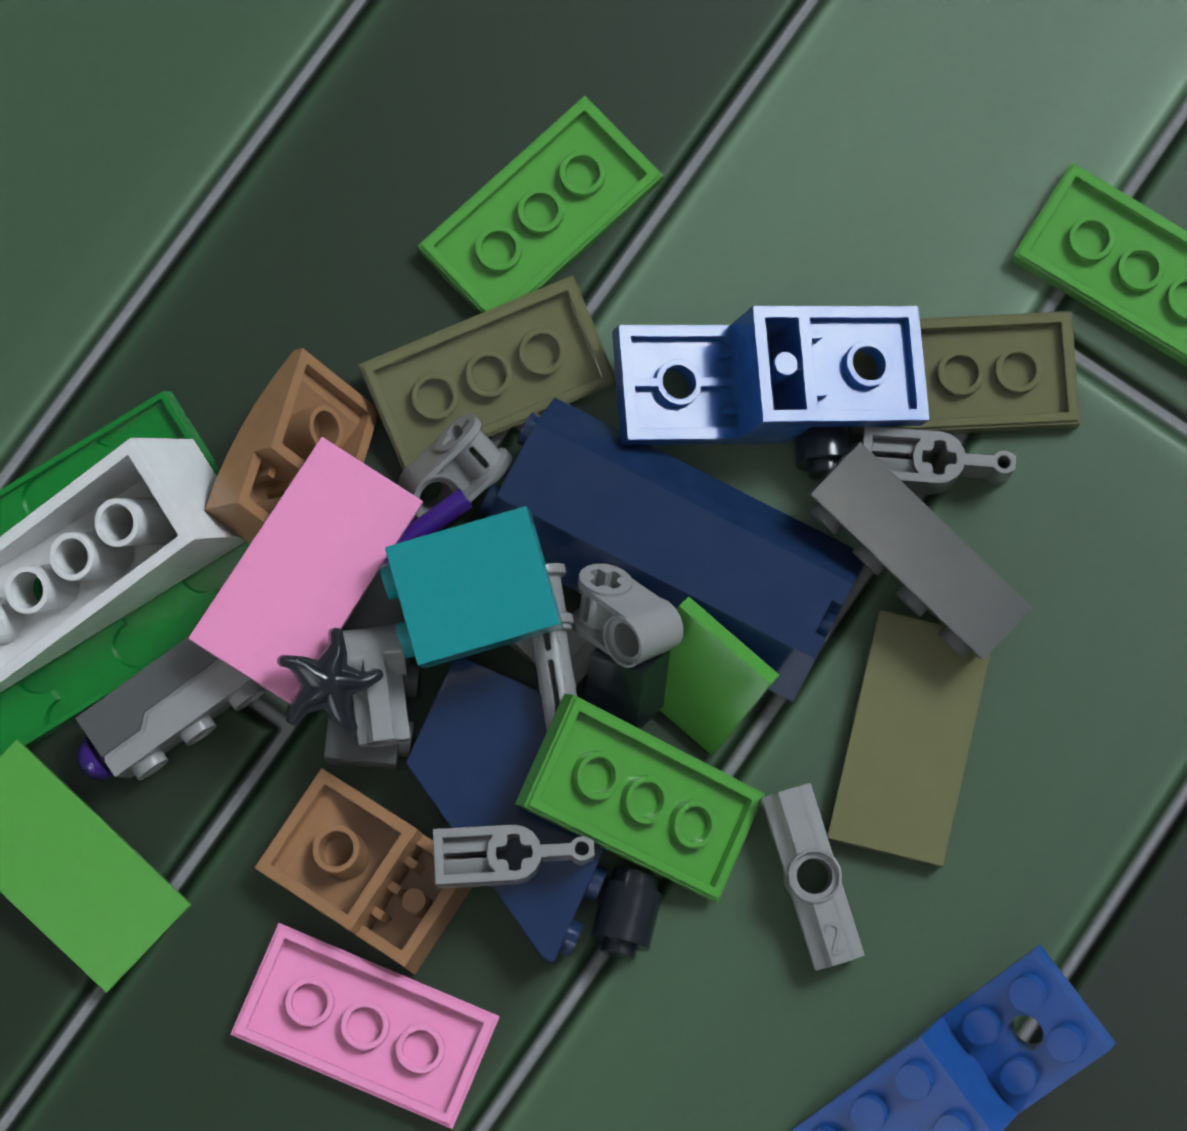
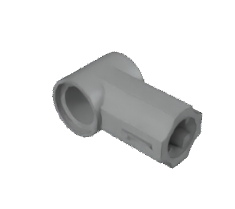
(382, 707)

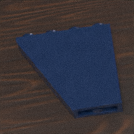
(472, 770)

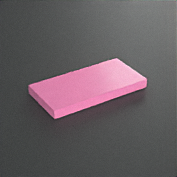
(305, 568)
(365, 1025)

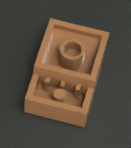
(279, 435)
(363, 870)

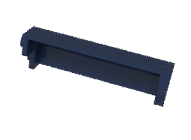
(678, 536)

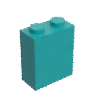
(471, 588)

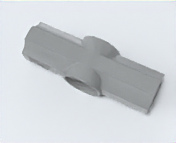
(825, 915)

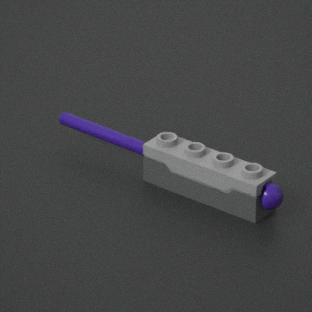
(185, 691)

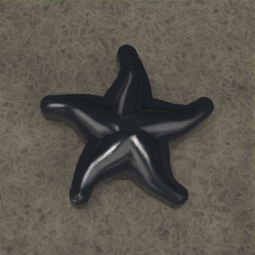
(327, 683)

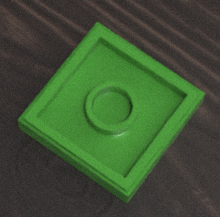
(712, 679)

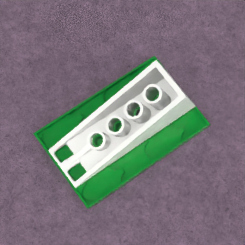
(105, 565)

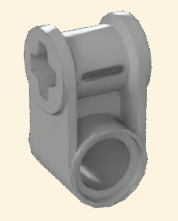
(453, 464)
(624, 616)

